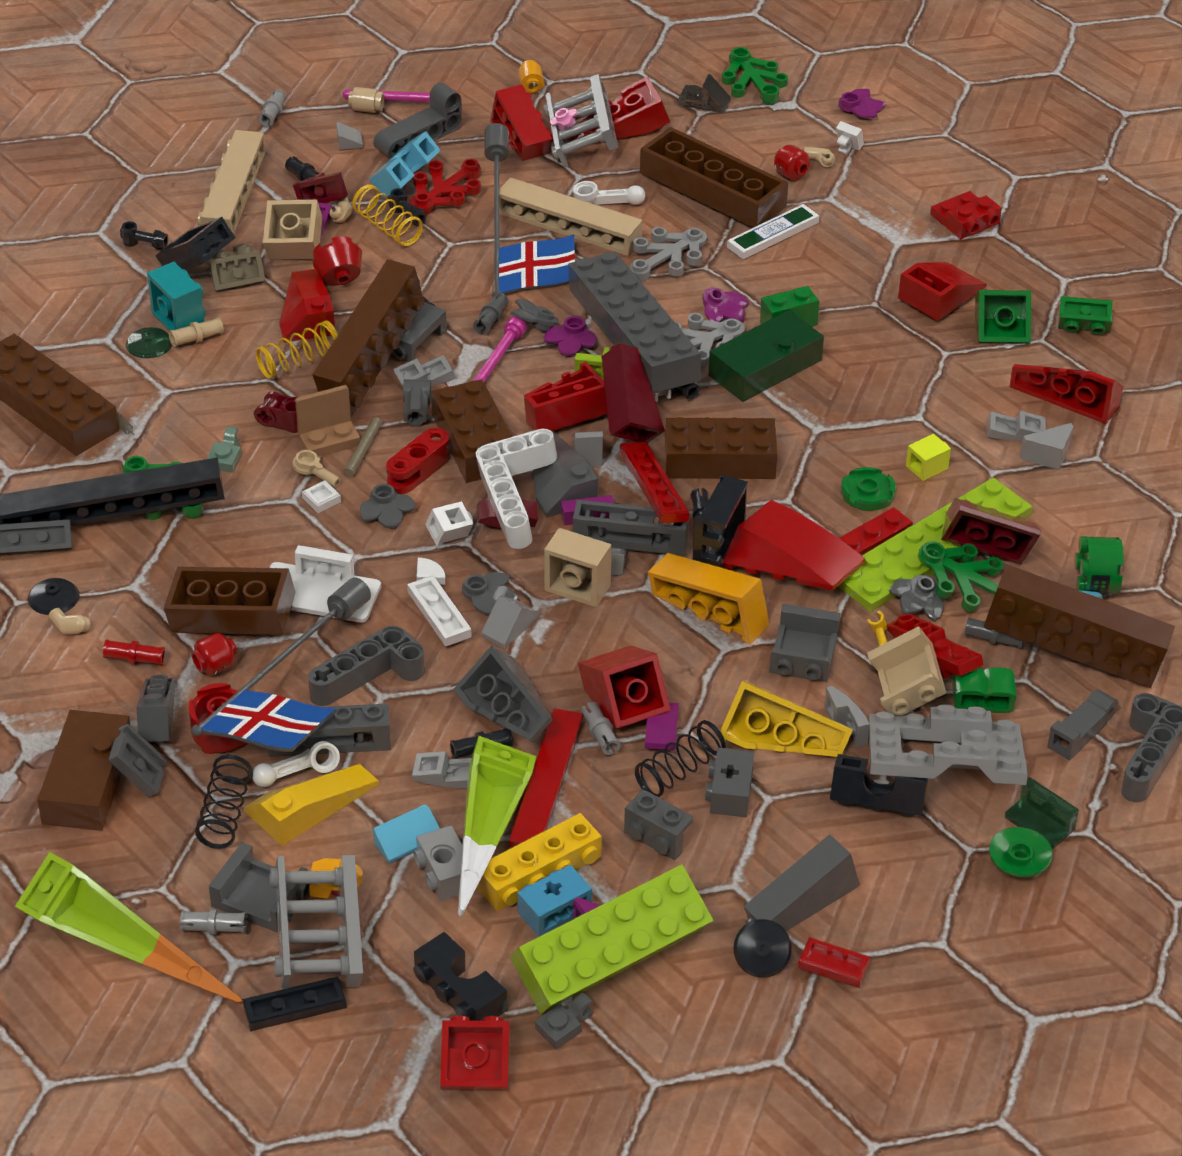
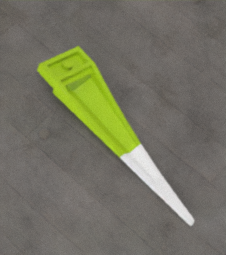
(493, 791)

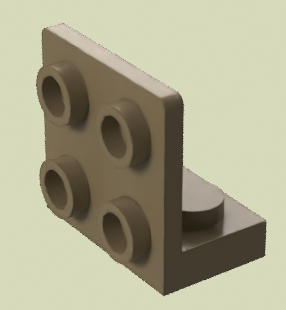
(236, 267)

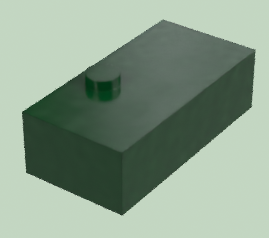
(765, 355)

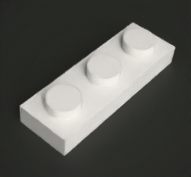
(439, 610)

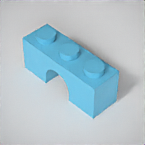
(404, 163)

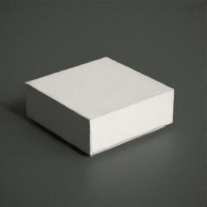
(321, 496)

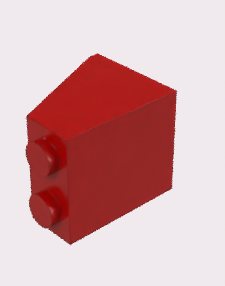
(625, 685)

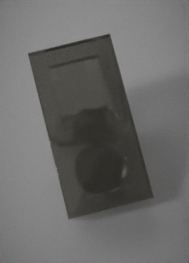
(709, 97)

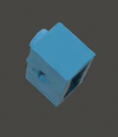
(550, 900)

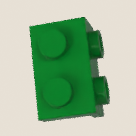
(1085, 315)

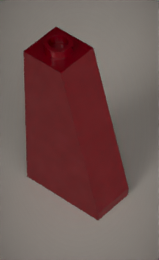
(629, 396)

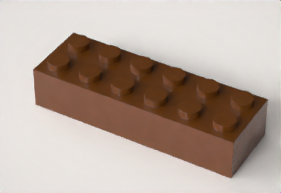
(713, 177)
(371, 332)
(53, 397)
(1079, 626)

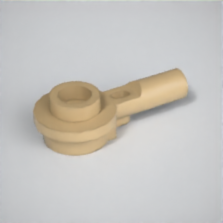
(308, 463)

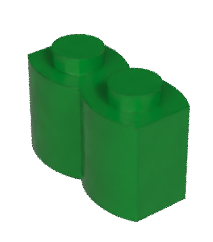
(985, 688)

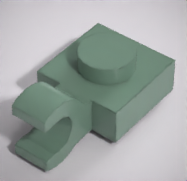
(228, 451)

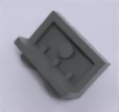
(656, 823)

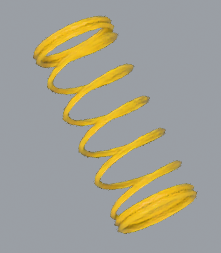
(375, 198)
(269, 360)

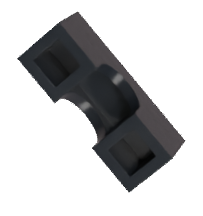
(854, 786)
(439, 966)

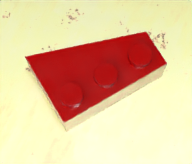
(525, 125)
(566, 402)

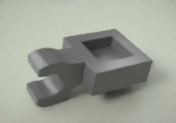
(564, 1024)

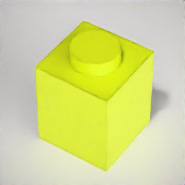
(928, 457)

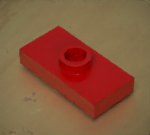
(834, 962)

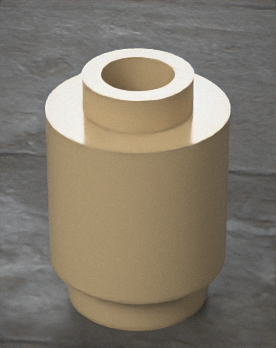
(366, 100)

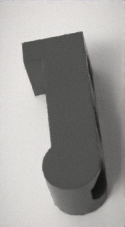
(1082, 724)

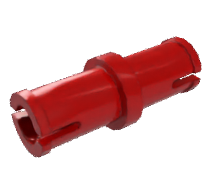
(133, 652)

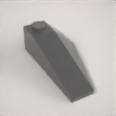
(564, 479)
(504, 694)

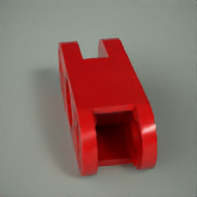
(418, 460)

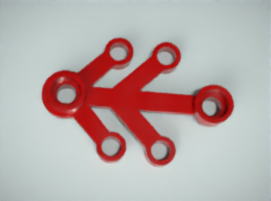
(469, 171)

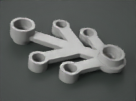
(691, 239)
(726, 330)

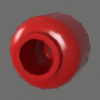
(791, 162)
(214, 654)

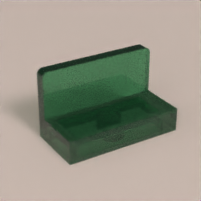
(1043, 813)

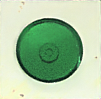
(148, 343)

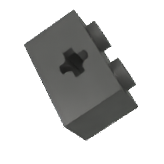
(731, 782)

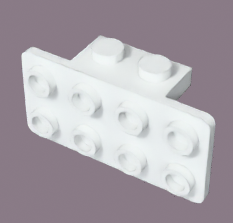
(319, 575)

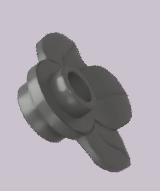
(540, 316)
(386, 506)
(486, 589)
(918, 595)

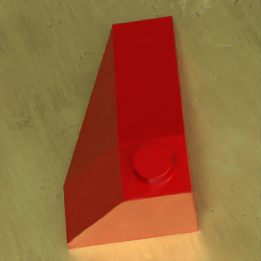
(635, 111)
(305, 306)
(1070, 389)

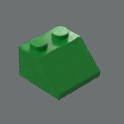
(1003, 316)

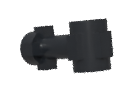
(400, 198)
(131, 236)

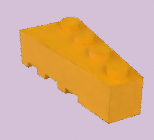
(713, 594)

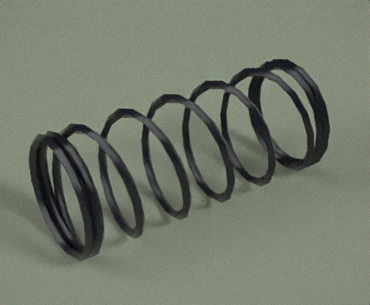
(234, 780)
(642, 783)

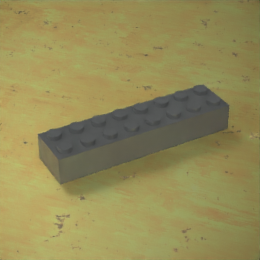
(634, 317)

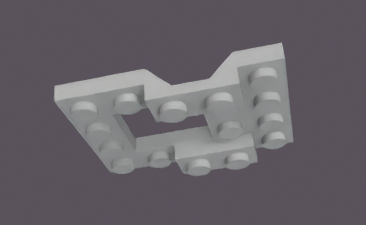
(983, 744)

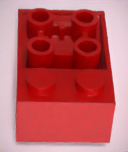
(937, 288)

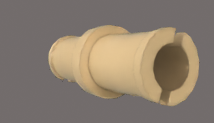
(196, 332)

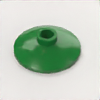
(1020, 852)

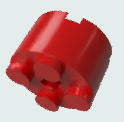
(201, 707)

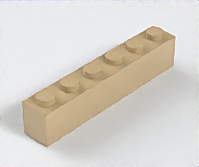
(234, 178)
(569, 216)

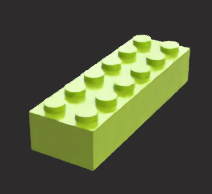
(610, 938)

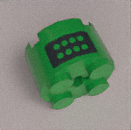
(1099, 564)

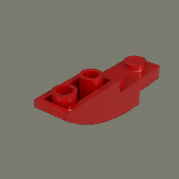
(950, 656)

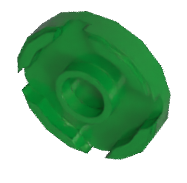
(868, 489)

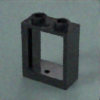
(197, 244)

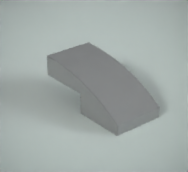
(436, 370)
(1012, 428)
(845, 711)
(439, 770)

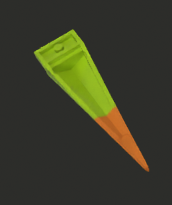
(81, 908)

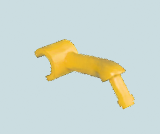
(879, 628)

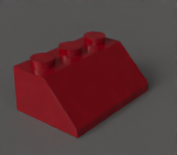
(990, 531)

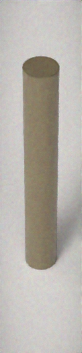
(362, 447)

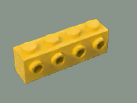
(565, 844)

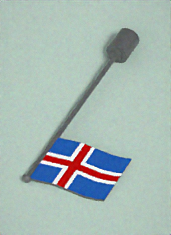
(526, 263)
(273, 719)

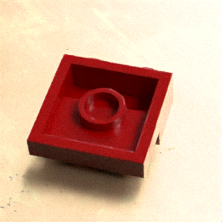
(967, 214)
(475, 1054)

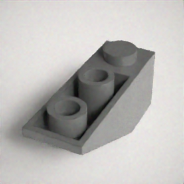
(156, 708)

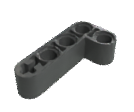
(438, 121)
(365, 661)
(1163, 730)

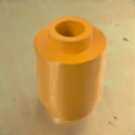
(531, 76)

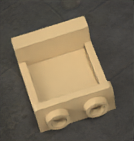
(907, 672)

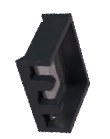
(719, 521)

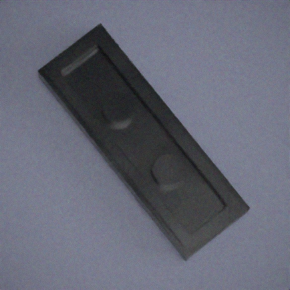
(294, 1003)

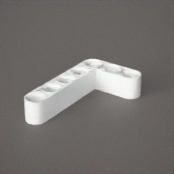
(499, 463)

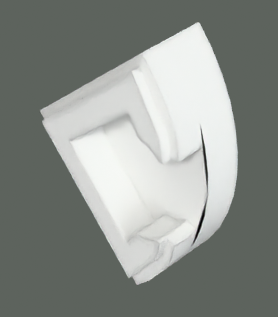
(427, 568)

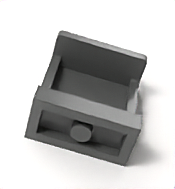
(427, 321)
(805, 643)
(245, 887)

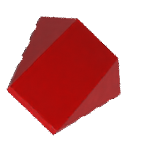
(791, 546)

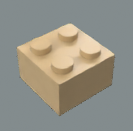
(292, 229)
(577, 567)

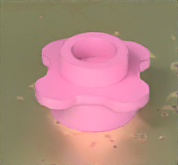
(564, 118)

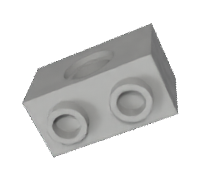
(441, 859)

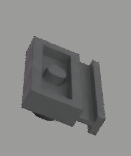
(138, 760)

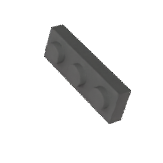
(35, 536)

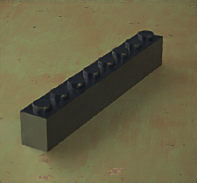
(117, 494)

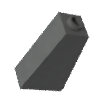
(806, 886)

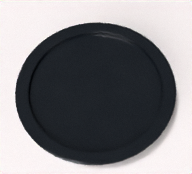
(53, 594)
(762, 948)

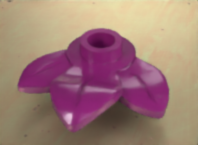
(860, 103)
(723, 305)
(571, 336)

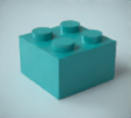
(175, 297)

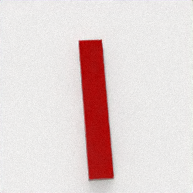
(654, 482)
(547, 776)

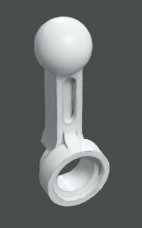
(589, 192)
(266, 774)

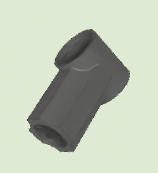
(416, 400)

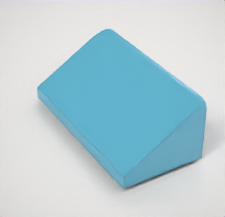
(399, 835)

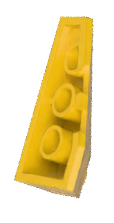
(777, 724)
(300, 806)

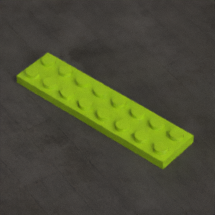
(899, 555)

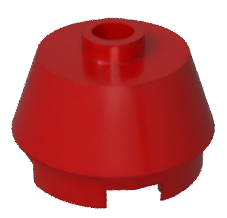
(338, 261)

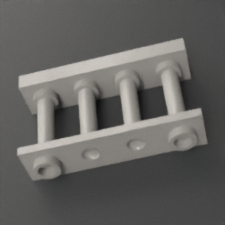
(602, 120)
(344, 905)

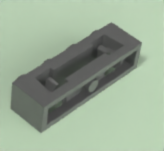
(629, 528)
(344, 724)

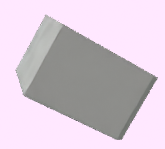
(589, 446)
(1047, 446)
(508, 621)

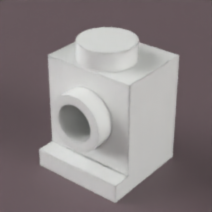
(449, 523)

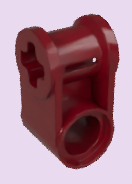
(280, 410)

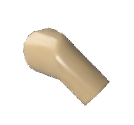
(822, 155)
(342, 211)
(69, 624)

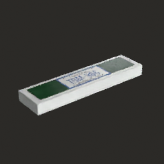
(772, 231)

